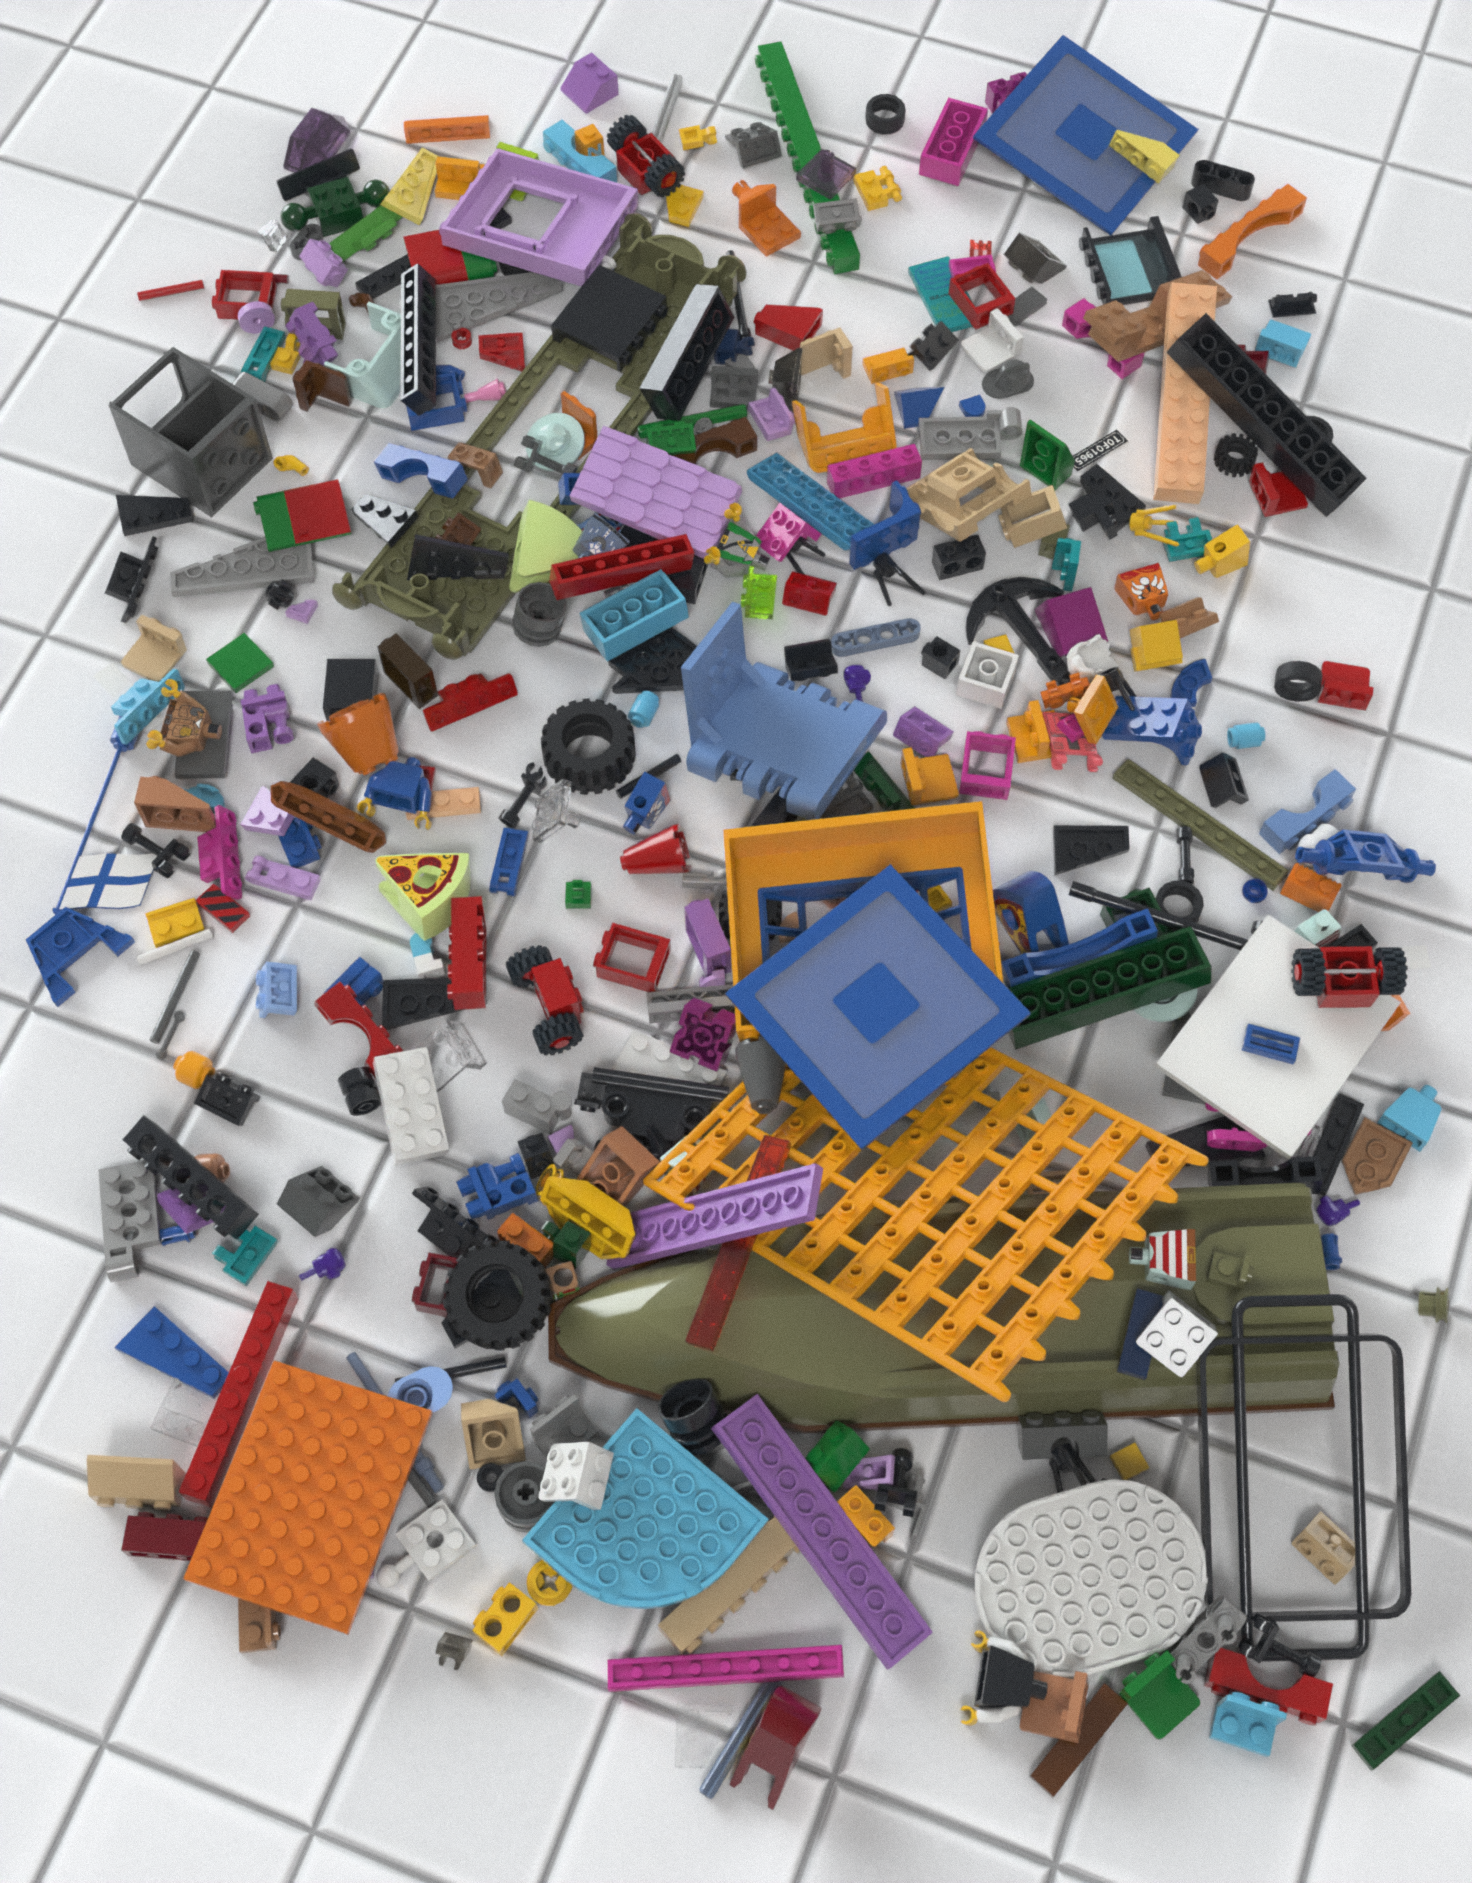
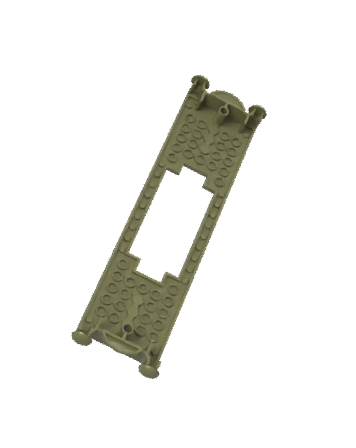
(465, 608)

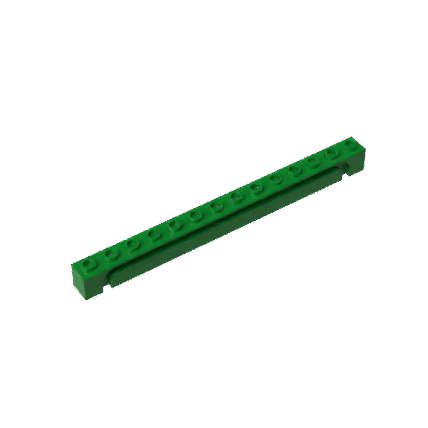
(802, 146)

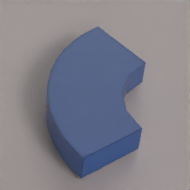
(1191, 680)

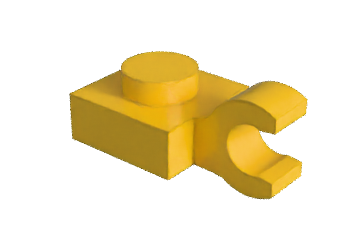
(693, 137)
(287, 358)

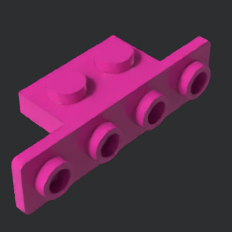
(220, 854)

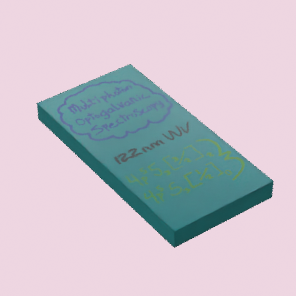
(932, 284)

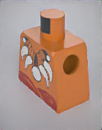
(1143, 590)

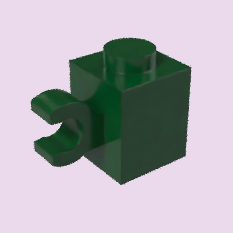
(569, 1243)

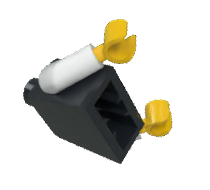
(1003, 1681)

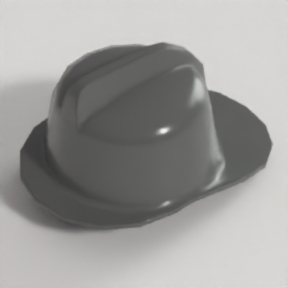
(1008, 380)

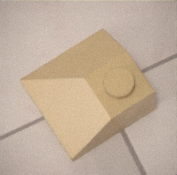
(491, 1433)

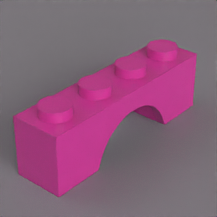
(1079, 328)

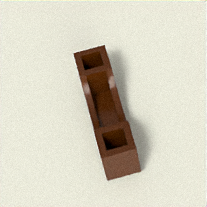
(733, 438)

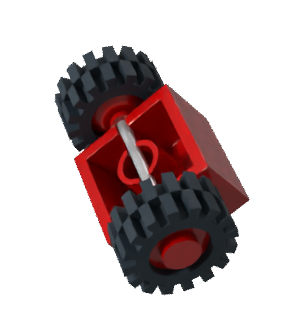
(644, 158)
(1348, 974)
(556, 995)

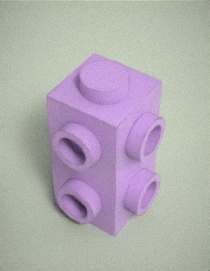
(323, 262)

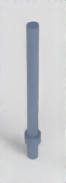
(422, 1464)

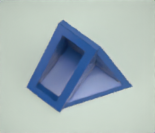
(916, 404)

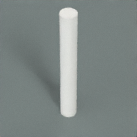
(174, 946)

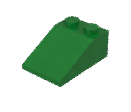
(1046, 456)

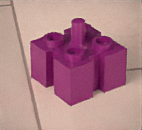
(1000, 89)
(704, 1034)

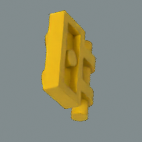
(871, 188)

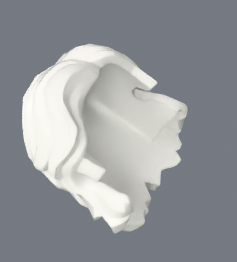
(1090, 658)

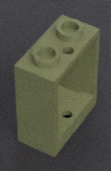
(324, 301)

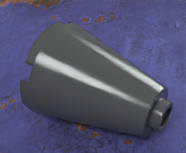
(761, 1073)

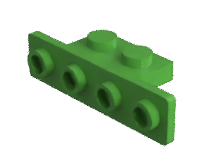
(365, 232)

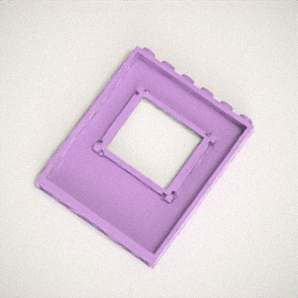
(575, 238)

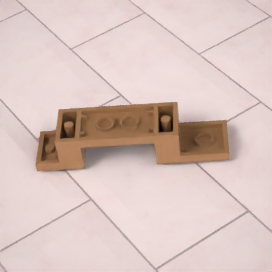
(1137, 332)

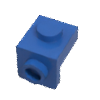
(525, 1397)

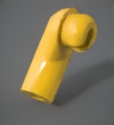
(289, 463)

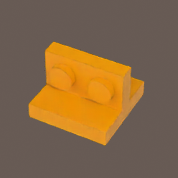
(454, 176)
(1030, 733)

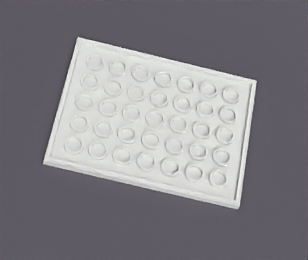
(1259, 1093)

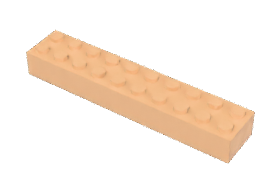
(1182, 404)

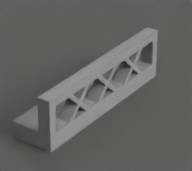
(672, 1009)

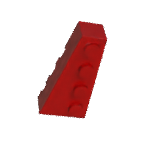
(467, 953)

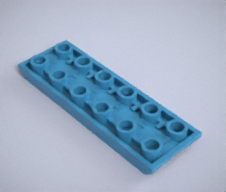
(808, 499)

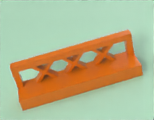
(447, 129)

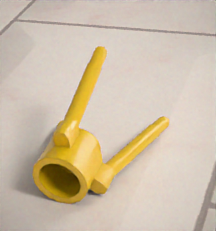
(1141, 522)

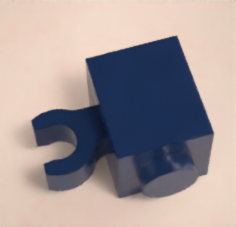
(733, 346)

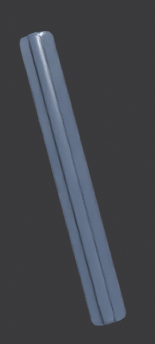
(738, 1740)

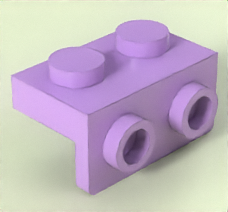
(772, 416)

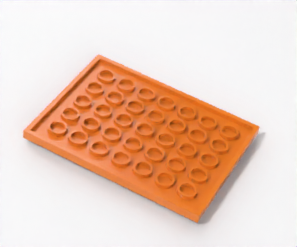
(309, 1497)

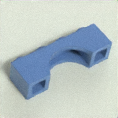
(1287, 828)

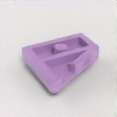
(265, 817)

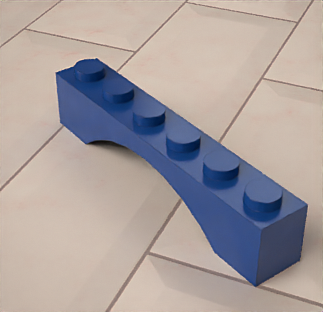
(1118, 936)

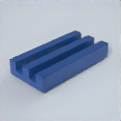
(1272, 1046)

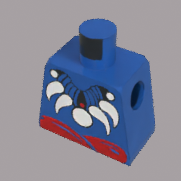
(646, 803)

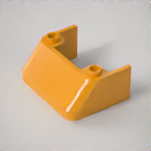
(874, 436)

